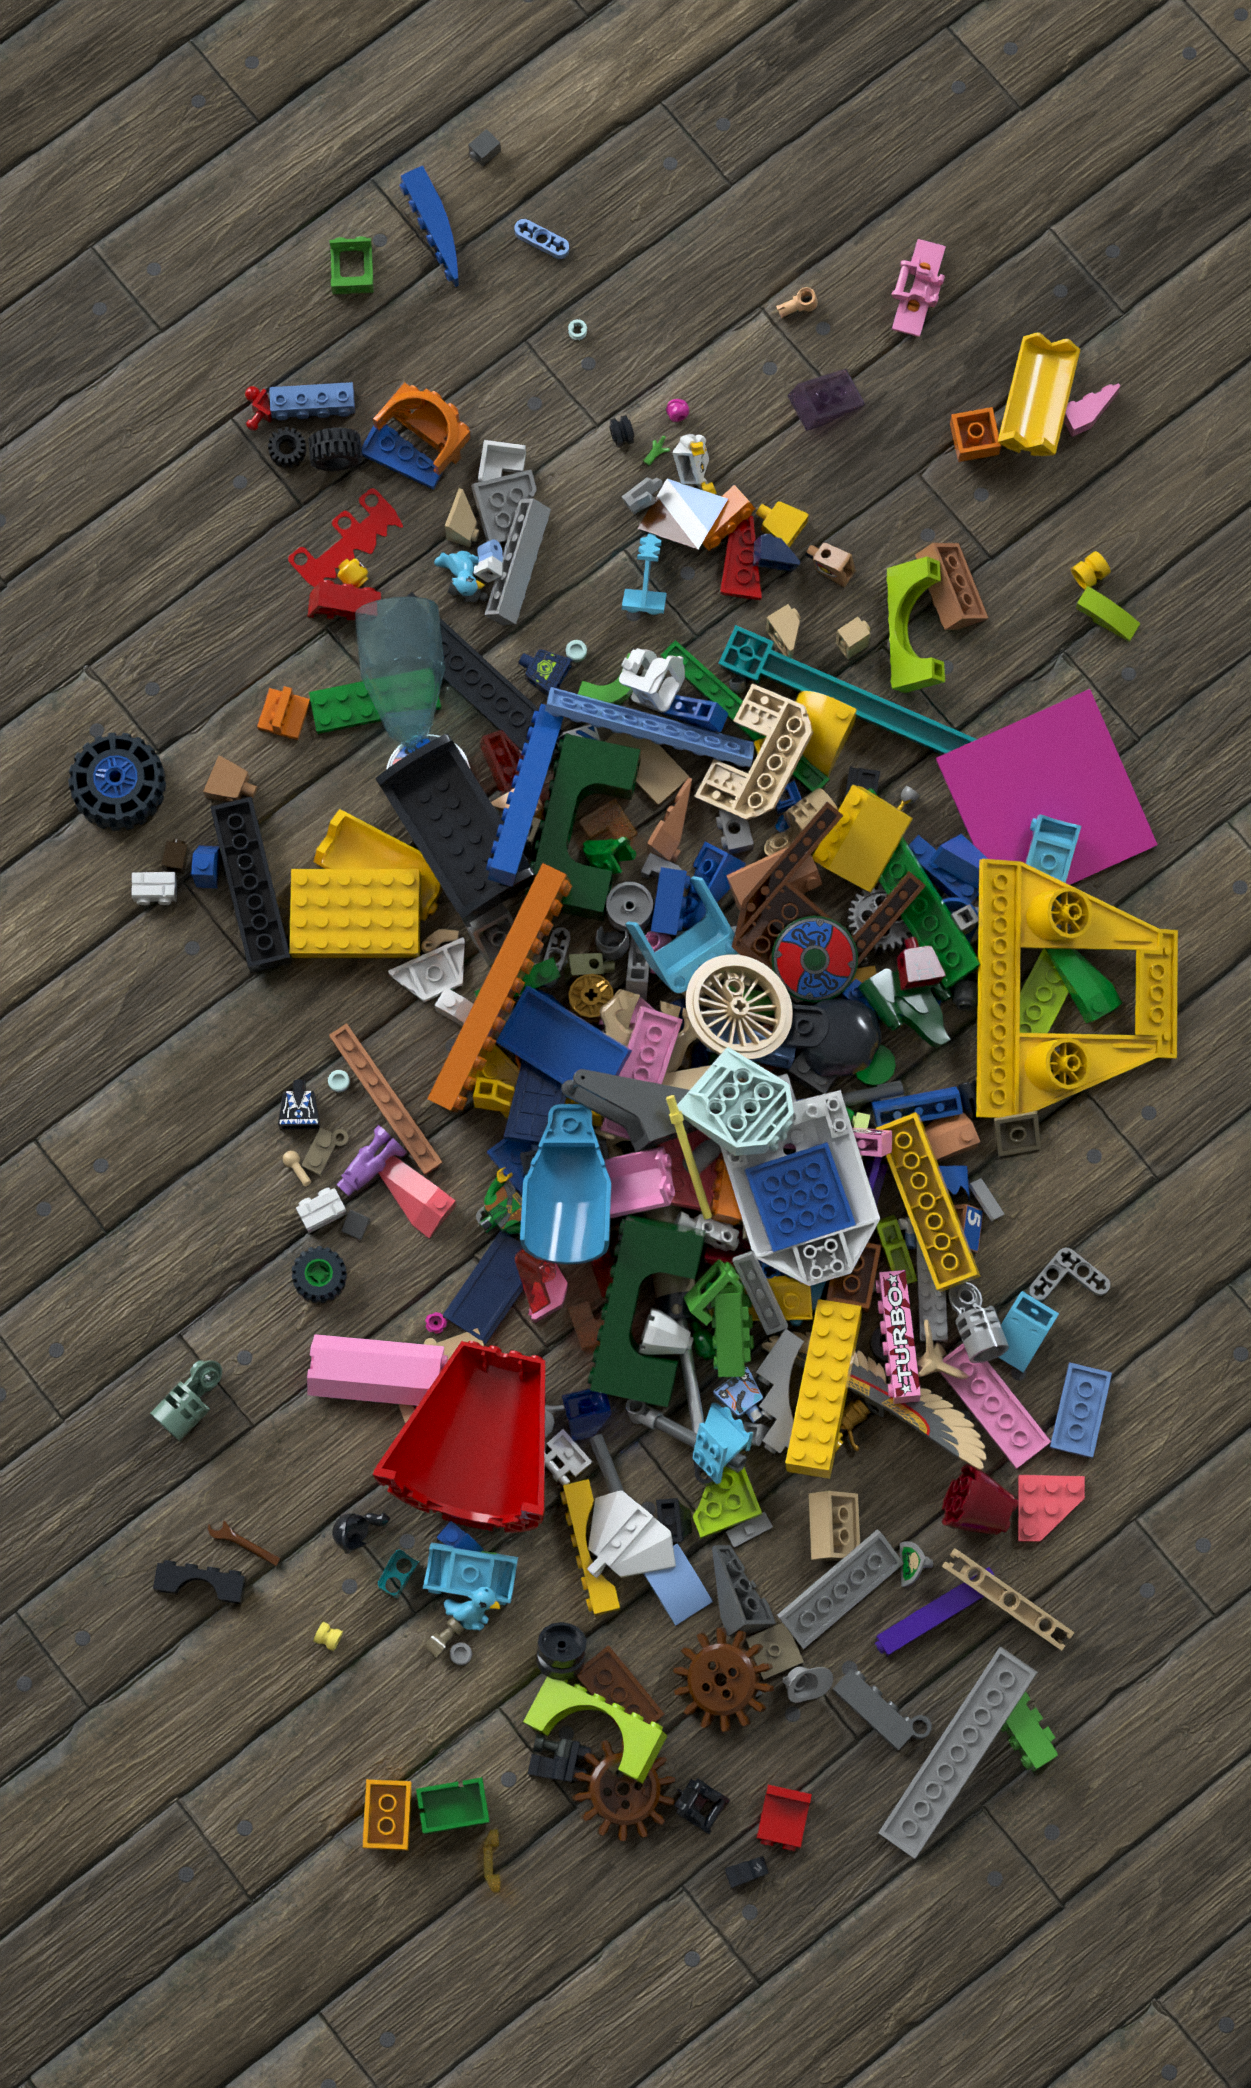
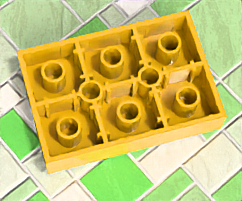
(355, 913)

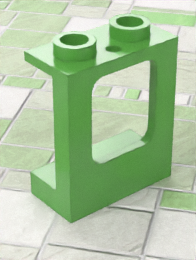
(351, 285)
(697, 1302)

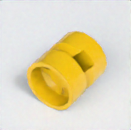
(1088, 572)

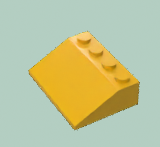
(863, 838)

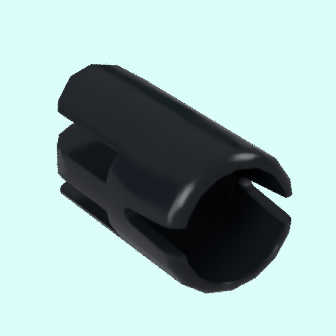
(968, 1097)

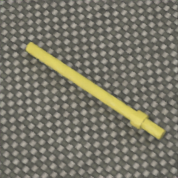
(676, 1118)

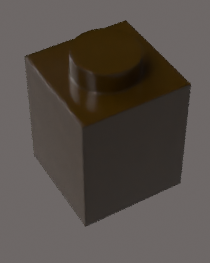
(175, 856)

